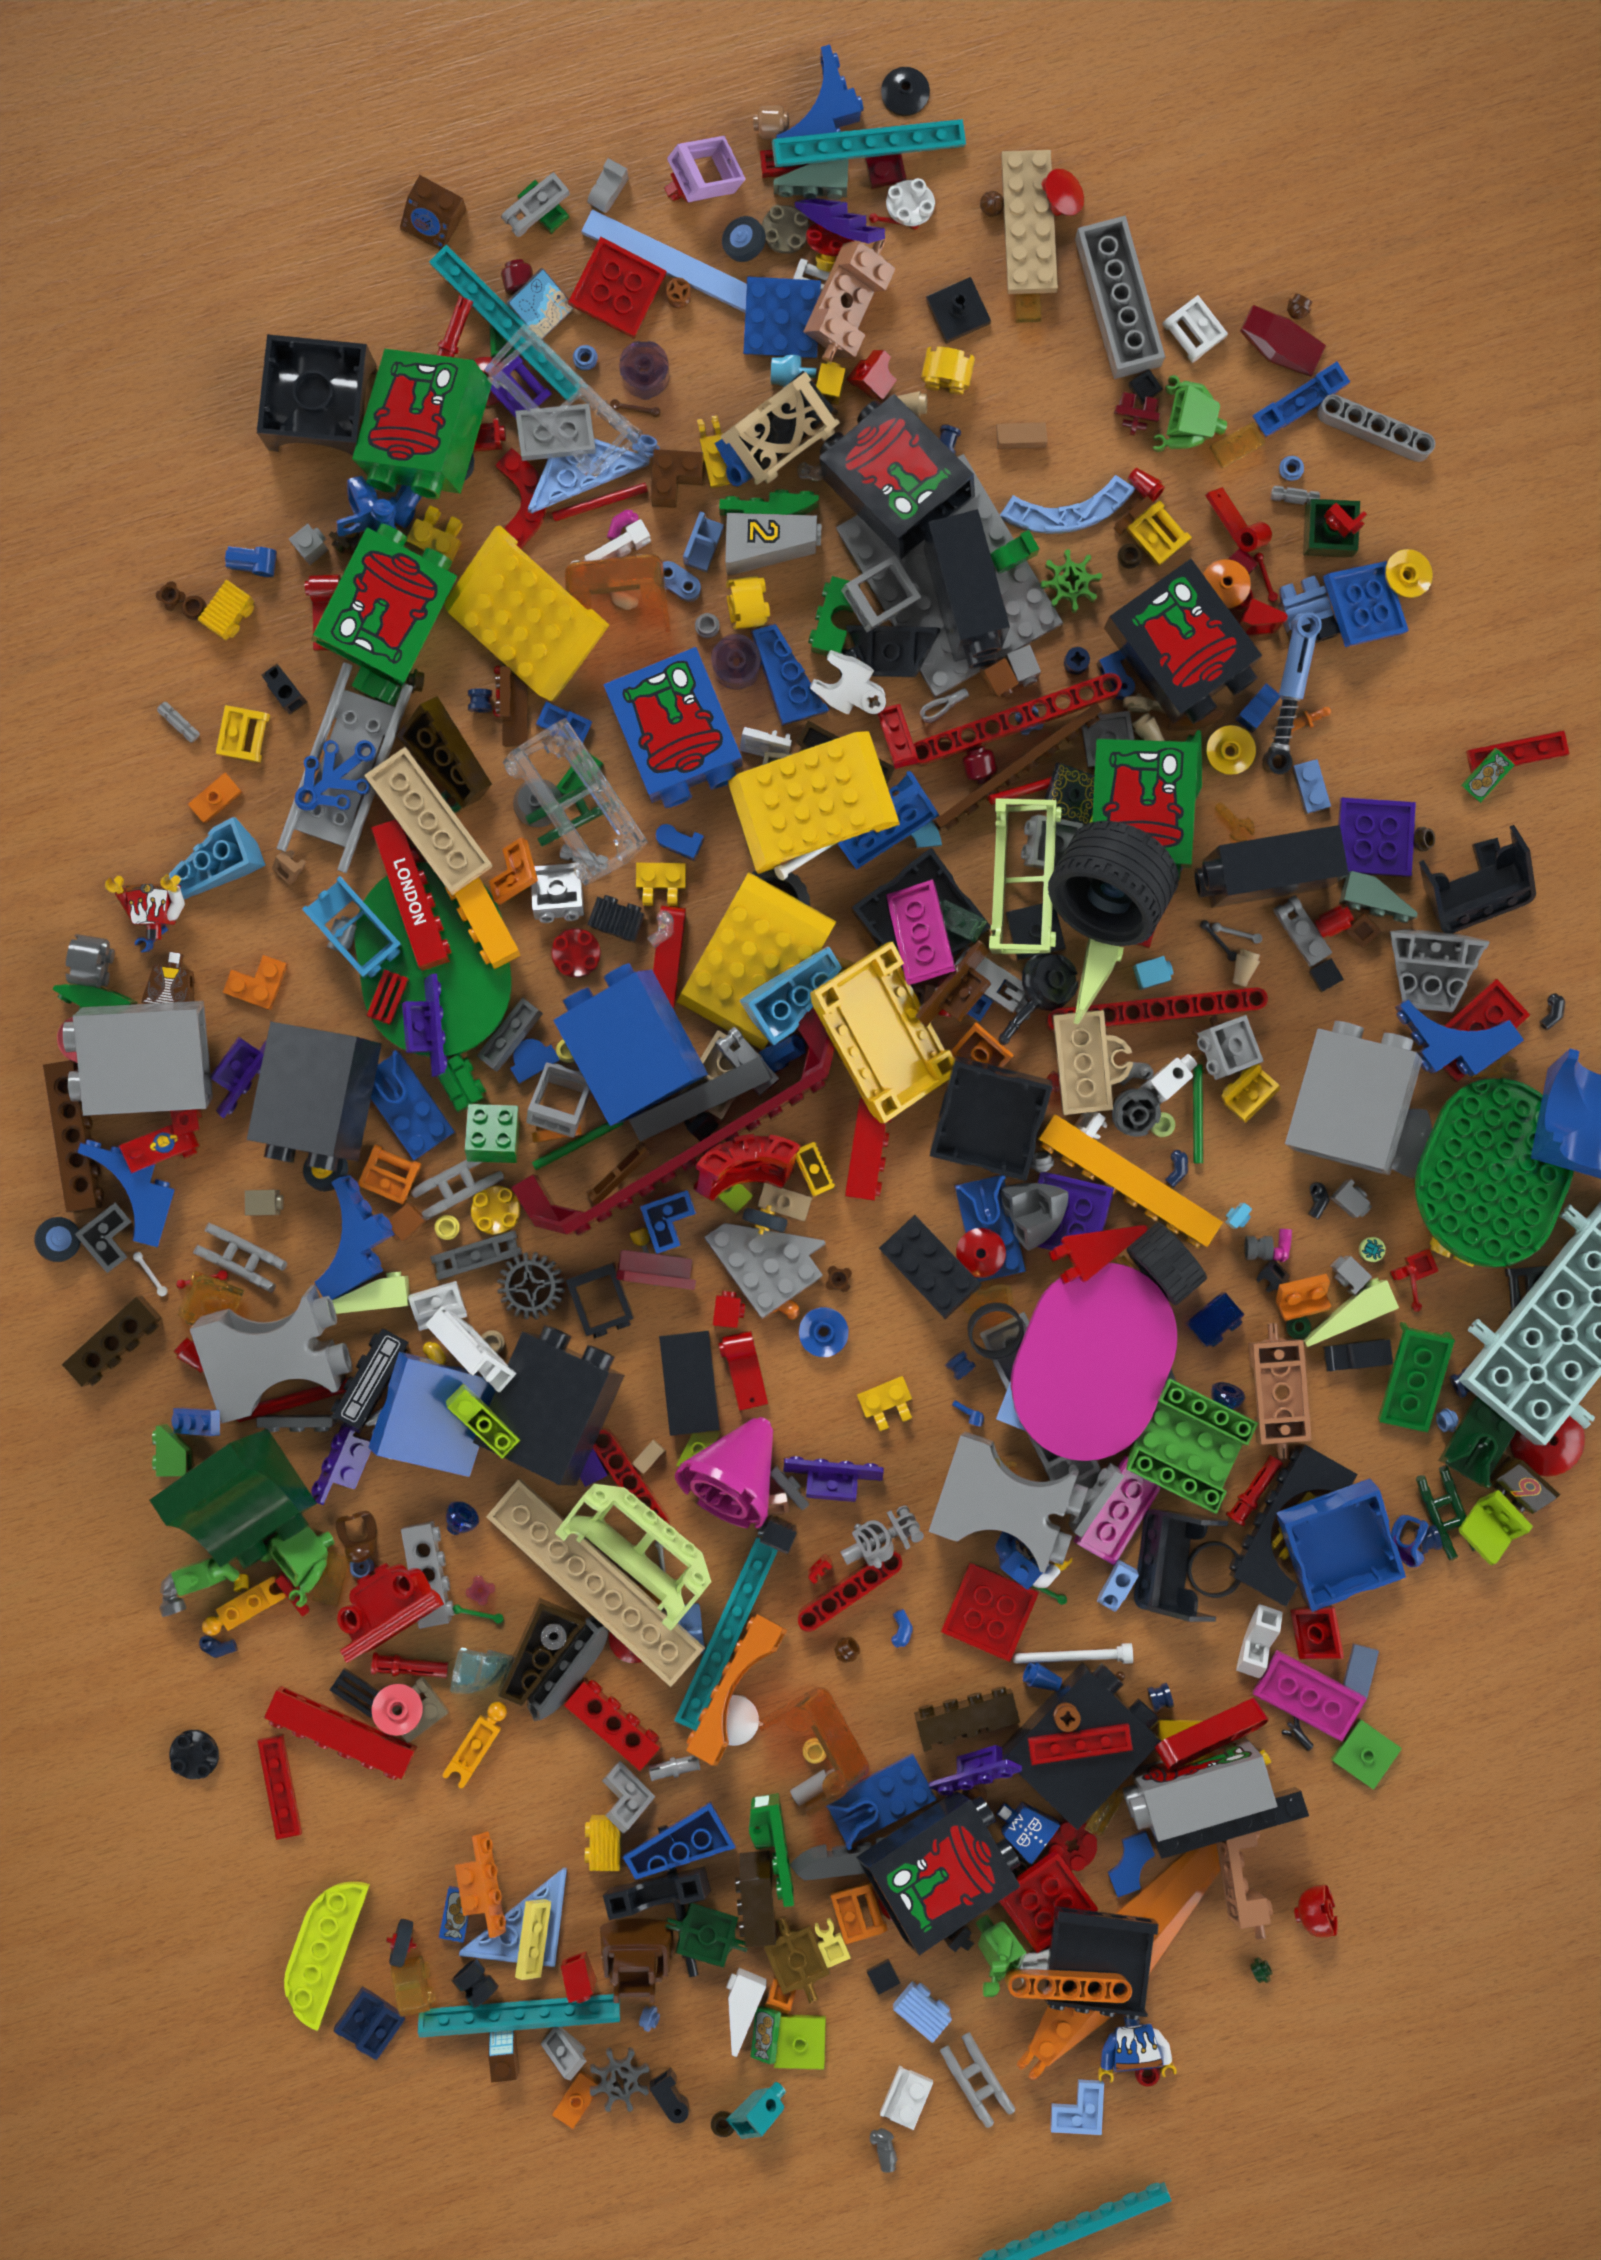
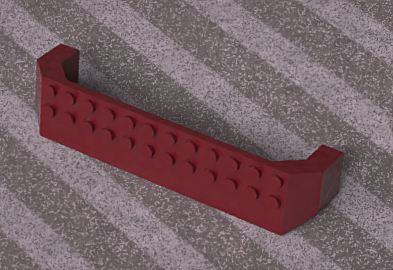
(569, 1221)

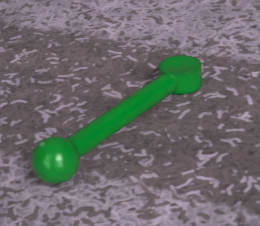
(1061, 1599)
(498, 1618)

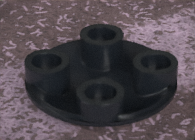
(194, 1754)

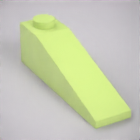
(1096, 969)
(380, 1294)
(1365, 1305)

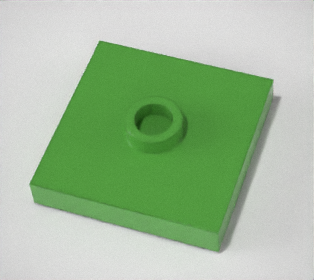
(1366, 1753)

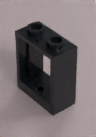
(587, 1277)

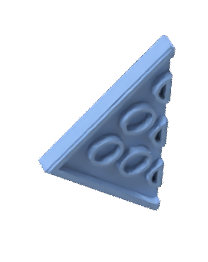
(564, 480)
(506, 1946)

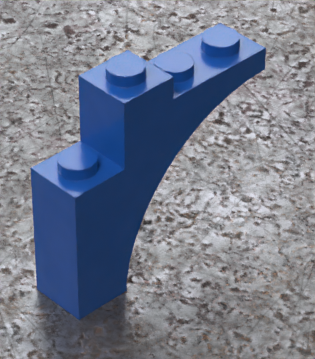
(835, 103)
(1442, 1045)
(148, 1199)
(360, 1234)

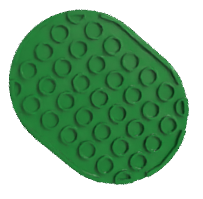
(471, 992)
(1479, 1180)

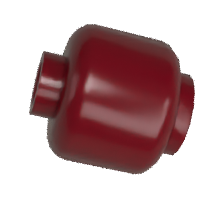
(515, 275)
(979, 764)

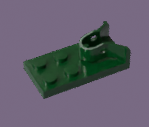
(1478, 1443)

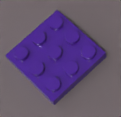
(1378, 836)
(1085, 1210)

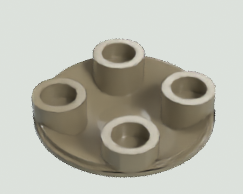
(785, 229)

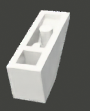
(743, 1998)

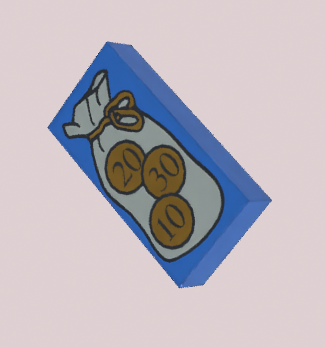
(453, 1922)

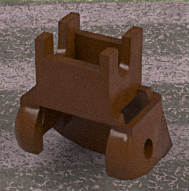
(630, 1955)

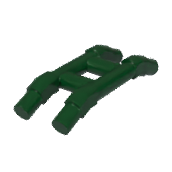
(585, 817)
(1433, 1504)

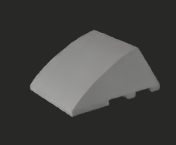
(1434, 966)

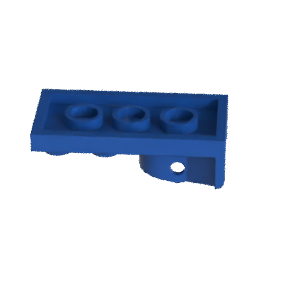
(913, 813)
(408, 1107)
(982, 1208)
(881, 1799)

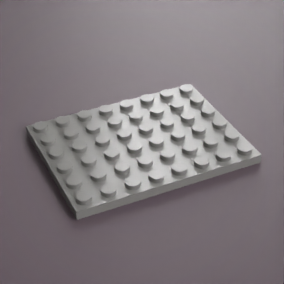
(1024, 600)

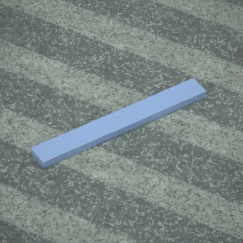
(677, 264)

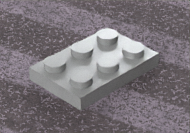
(541, 444)

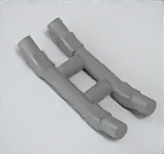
(452, 1199)
(234, 1243)
(962, 2077)

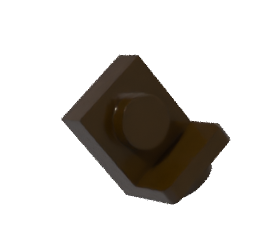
(347, 542)

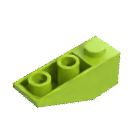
(481, 1420)

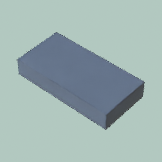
(1360, 1669)

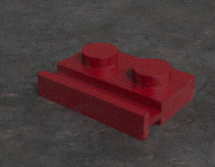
(885, 170)

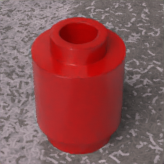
(1334, 921)

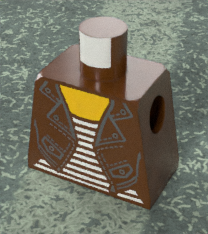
(169, 982)

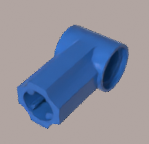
(736, 470)
(405, 505)
(259, 561)
(782, 1053)

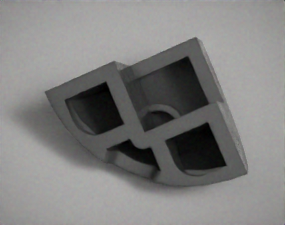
(1412, 1142)
(1034, 1210)

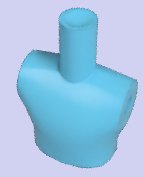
(787, 368)

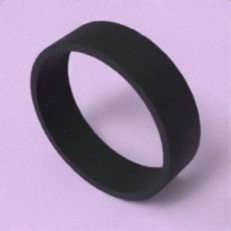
(995, 1354)
(1189, 1566)

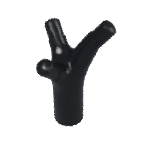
(1297, 1733)

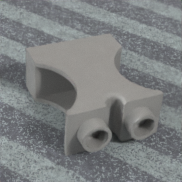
(250, 1356)
(994, 1498)

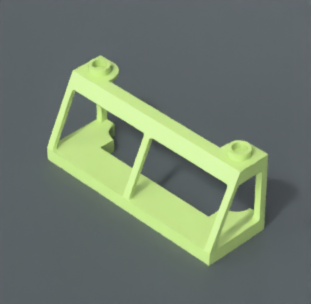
(1048, 938)

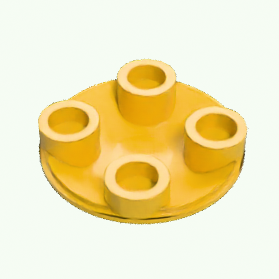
(495, 1210)

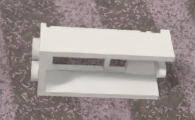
(470, 1348)

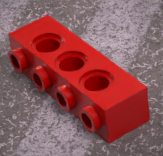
(636, 1754)

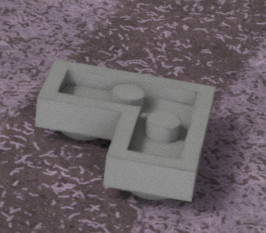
(632, 1796)

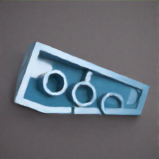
(220, 858)
(785, 999)

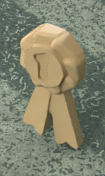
(1141, 704)

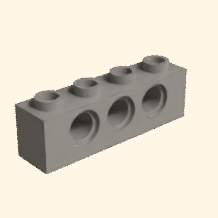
(430, 1535)

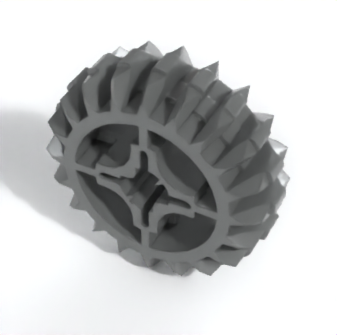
(529, 1274)

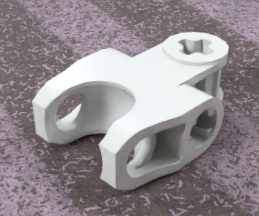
(852, 688)

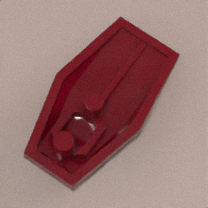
(1282, 341)

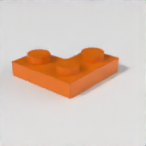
(519, 872)
(261, 989)

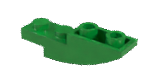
(780, 502)
(91, 996)

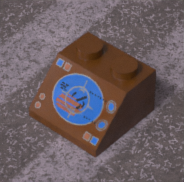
(432, 213)

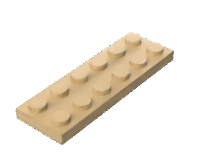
(1028, 223)
(428, 821)

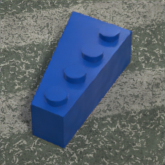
(685, 1841)

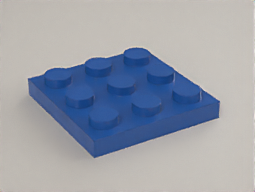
(778, 315)
(1365, 604)

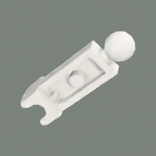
(635, 536)

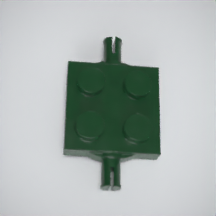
(706, 1935)

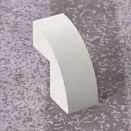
(1259, 1637)

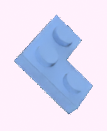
(1083, 2117)

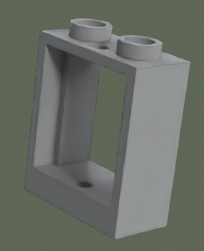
(861, 605)
(554, 1119)

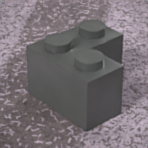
(98, 1237)

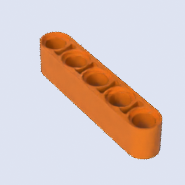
(1077, 1993)

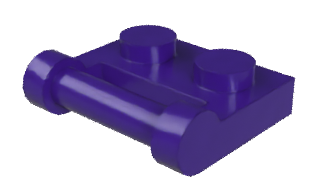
(507, 399)

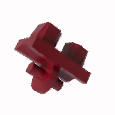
(1149, 412)

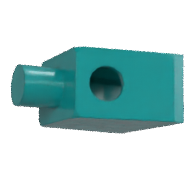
(758, 2112)

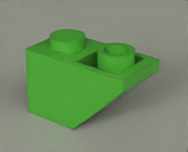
(172, 1453)

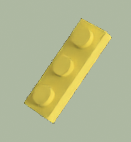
(533, 1939)

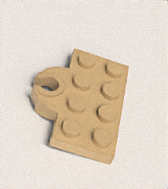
(1087, 1062)

